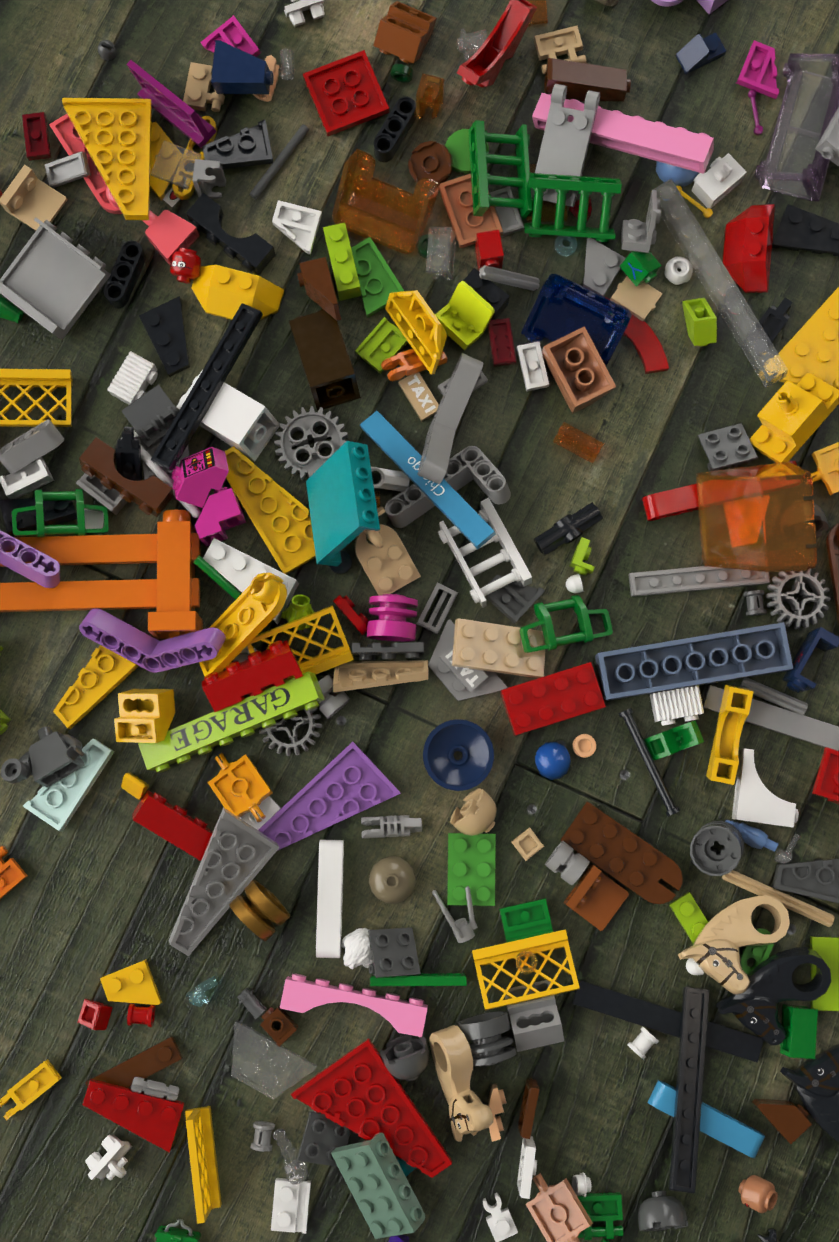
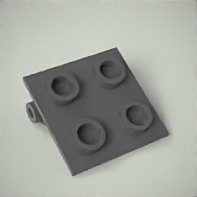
(151, 415)
(727, 447)
(393, 953)
(321, 1139)

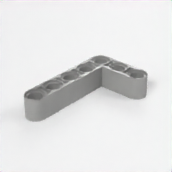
(462, 468)

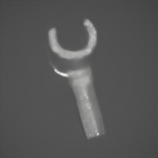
(785, 856)

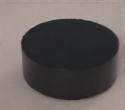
(345, 566)

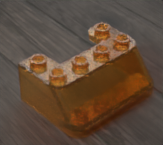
(381, 209)

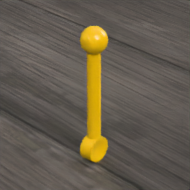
(706, 212)

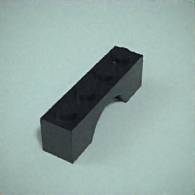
(252, 251)

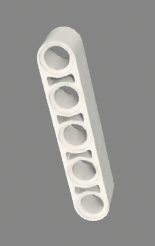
(329, 899)

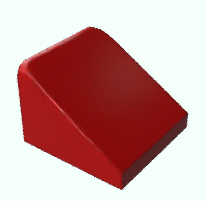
(94, 1015)

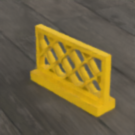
(36, 378)
(322, 661)
(509, 951)
(203, 1161)

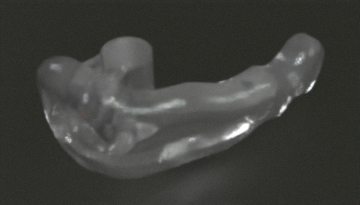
(295, 1170)

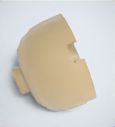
(476, 814)

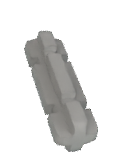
(155, 1089)

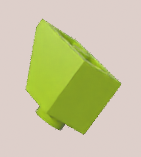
(700, 322)

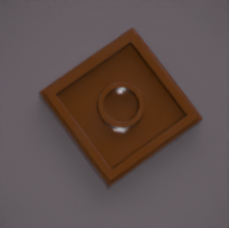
(528, 1108)

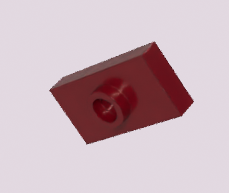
(501, 342)

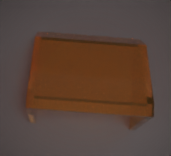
(757, 518)

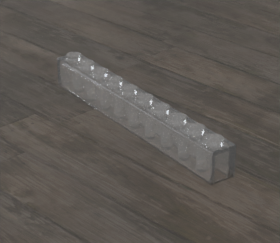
(720, 285)

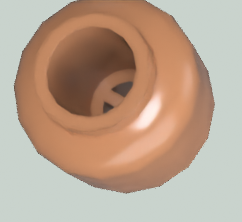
(758, 1194)

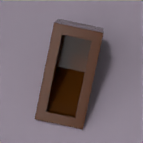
(786, 1117)

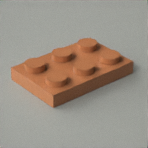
(459, 206)

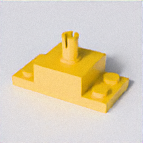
(793, 417)

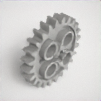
(307, 423)

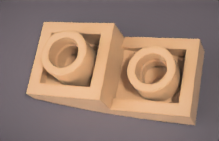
(495, 1102)

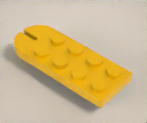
(247, 618)

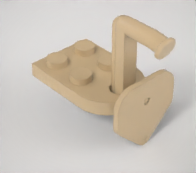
(385, 560)

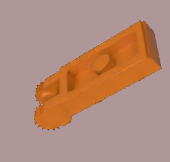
(408, 362)

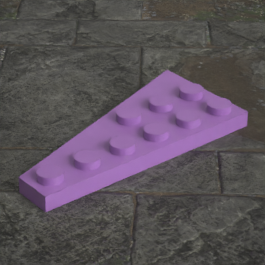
(338, 792)

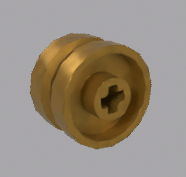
(259, 910)

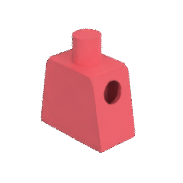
(169, 233)

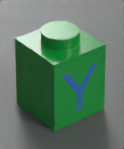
(640, 267)

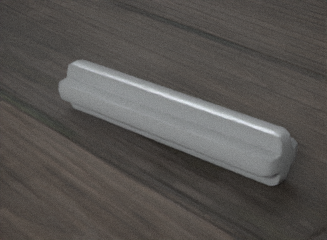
(509, 278)
(775, 696)

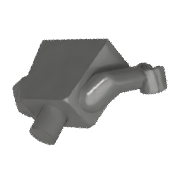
(46, 760)

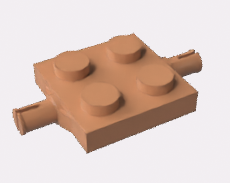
(558, 1211)

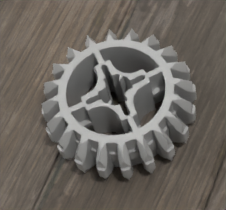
(797, 607)
(295, 744)

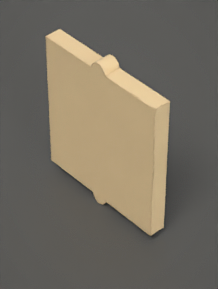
(638, 299)

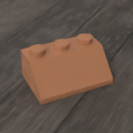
(578, 369)

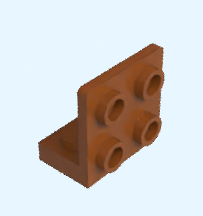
(596, 897)

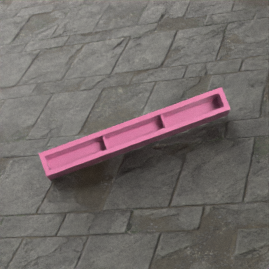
(639, 136)

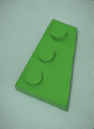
(374, 276)

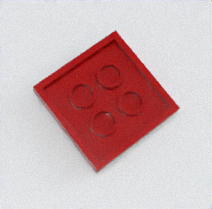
(346, 93)

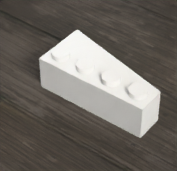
(242, 568)

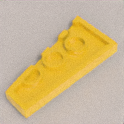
(94, 683)

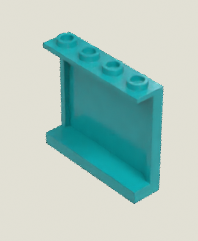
(341, 501)

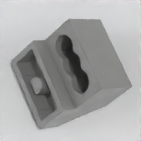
(534, 1021)

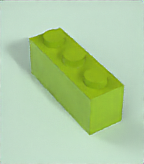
(342, 261)

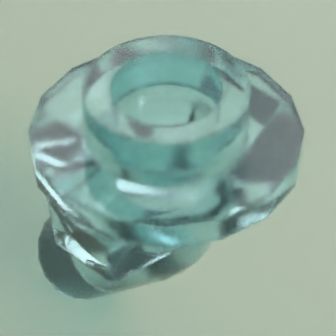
(197, 996)

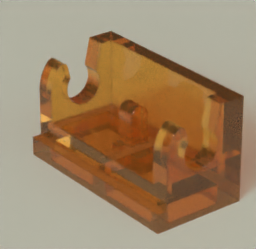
(429, 94)

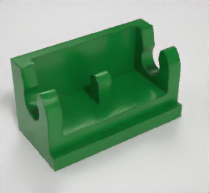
(800, 1030)

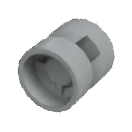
(333, 701)
(567, 863)

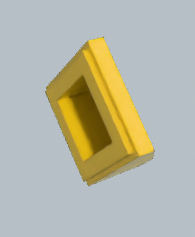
(134, 785)

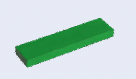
(423, 979)

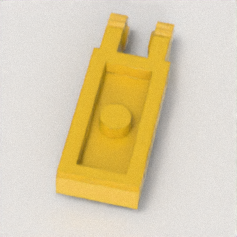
(31, 1087)

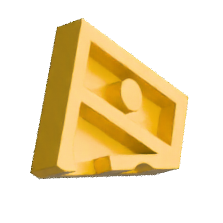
(132, 985)

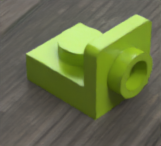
(582, 553)

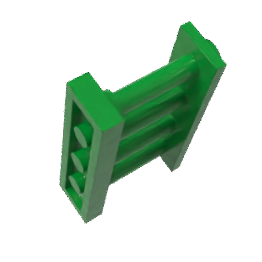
(481, 179)
(585, 187)

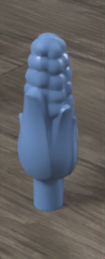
(754, 837)

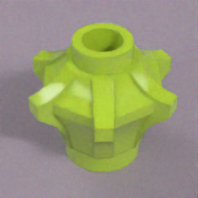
(298, 608)

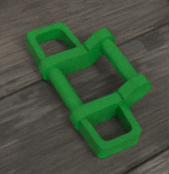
(43, 530)
(551, 642)

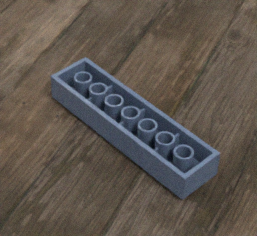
(693, 661)

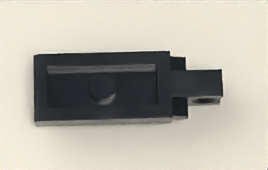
(775, 319)
(129, 456)

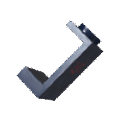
(817, 638)

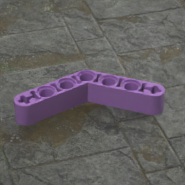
(43, 568)
(146, 650)

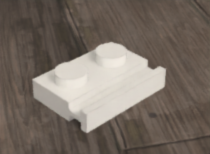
(290, 1206)

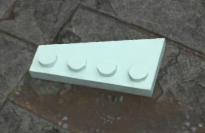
(61, 800)

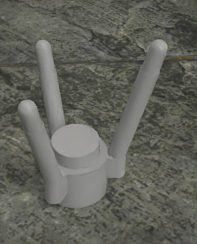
(462, 928)

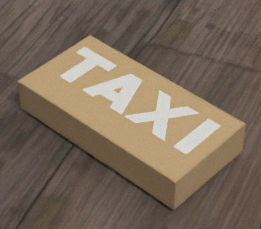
(419, 396)

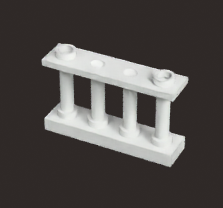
(507, 554)

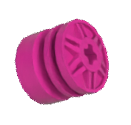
(392, 618)

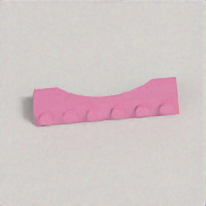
(404, 1015)

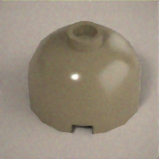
(392, 880)

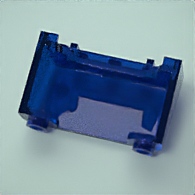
(568, 307)

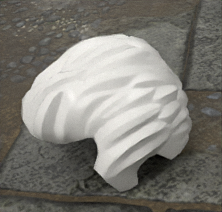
(357, 949)

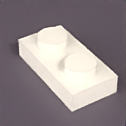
(532, 366)

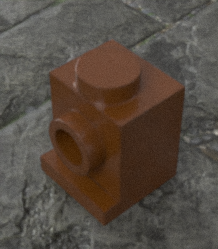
(288, 1025)

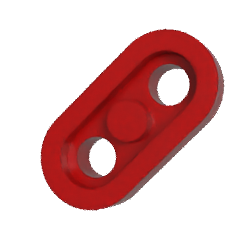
(345, 606)

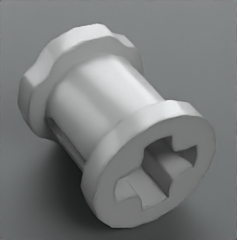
(262, 1136)

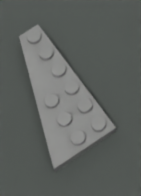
(227, 868)

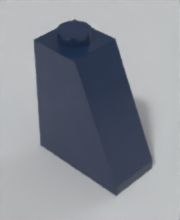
(239, 72)

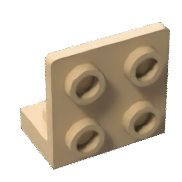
(31, 199)

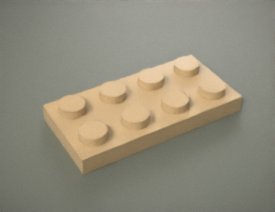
(497, 649)

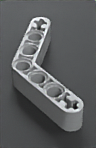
(447, 417)

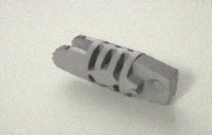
(391, 826)

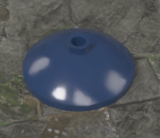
(462, 737)

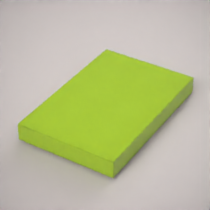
(829, 951)

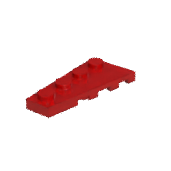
(142, 1114)

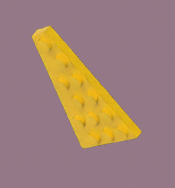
(120, 145)
(815, 346)

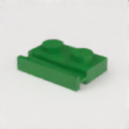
(526, 920)

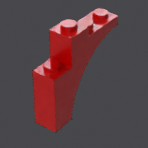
(500, 45)

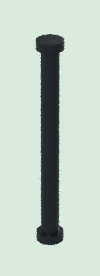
(649, 762)

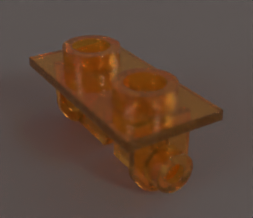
(578, 442)

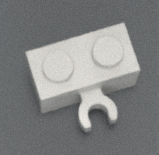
(718, 180)

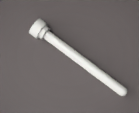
(163, 476)

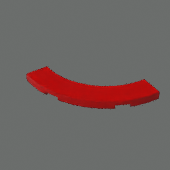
(647, 345)

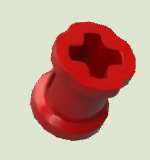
(141, 1015)

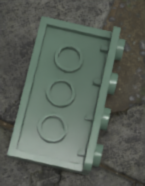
(379, 1187)

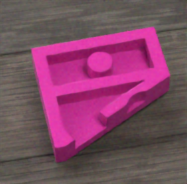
(232, 34)
(760, 70)

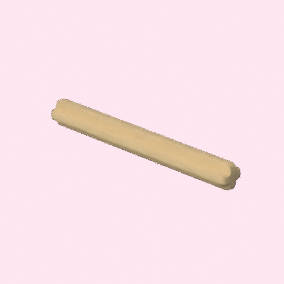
(788, 901)

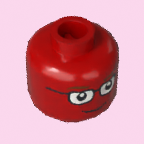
(185, 265)

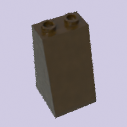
(325, 359)

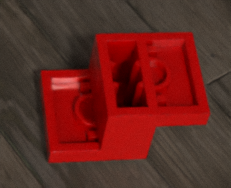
(828, 776)

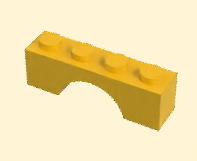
(724, 752)

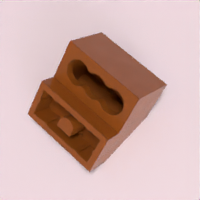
(404, 32)

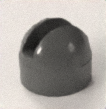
(105, 53)

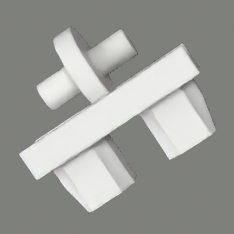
(295, 10)
(112, 1162)

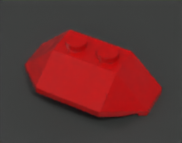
(750, 247)

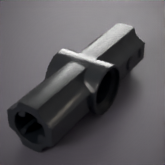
(568, 529)

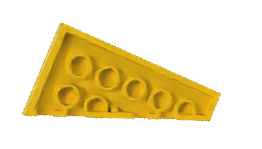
(274, 512)

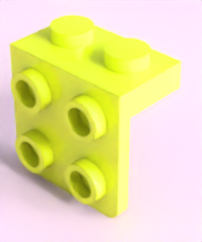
(465, 315)

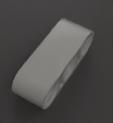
(30, 446)

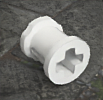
(643, 1043)

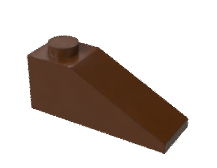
(319, 285)

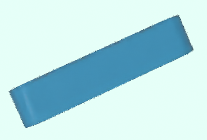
(712, 1122)

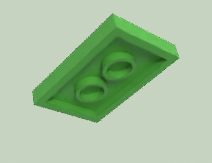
(472, 865)

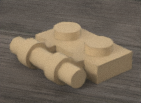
(559, 43)
(198, 89)

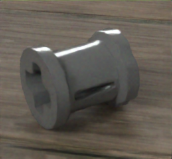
(754, 603)

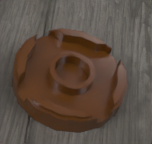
(431, 161)

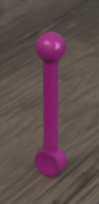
(758, 129)

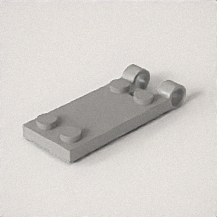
(566, 142)

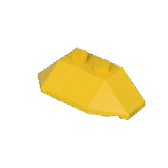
(225, 289)
(418, 326)

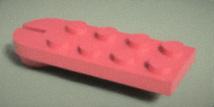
(72, 143)

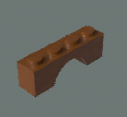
(150, 494)

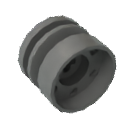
(708, 858)
(488, 1044)

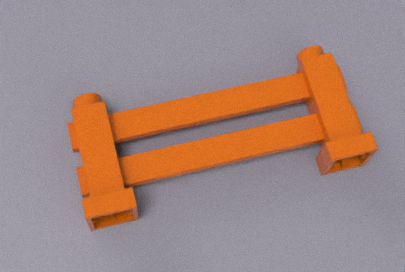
(172, 594)

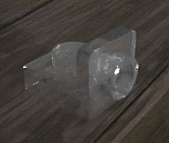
(470, 42)

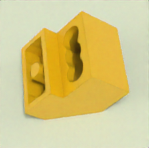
(144, 715)

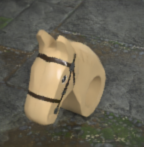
(720, 939)
(454, 1069)

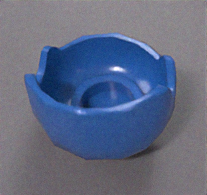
(552, 760)

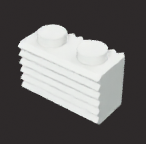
(133, 378)
(677, 704)

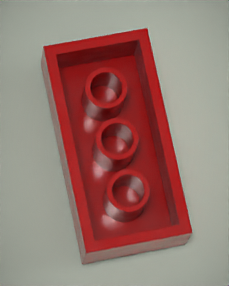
(552, 699)

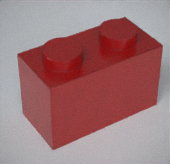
(489, 249)

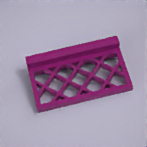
(172, 107)

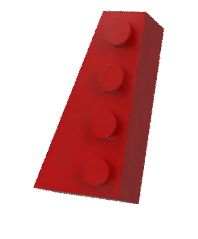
(251, 675)
(173, 824)

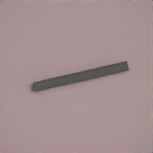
(278, 163)

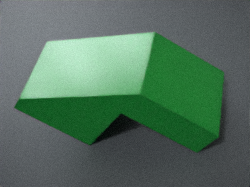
(674, 740)

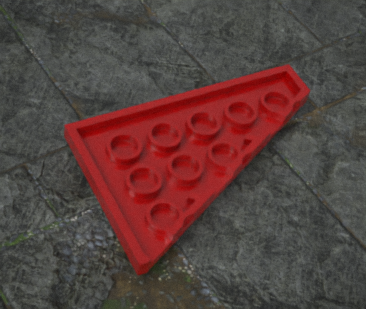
(370, 1101)

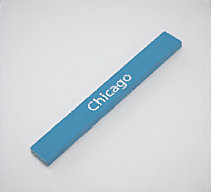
(442, 495)

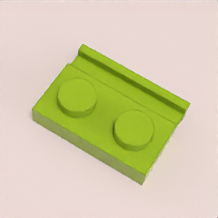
(381, 344)

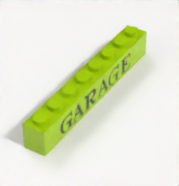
(236, 720)

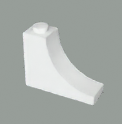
(754, 801)

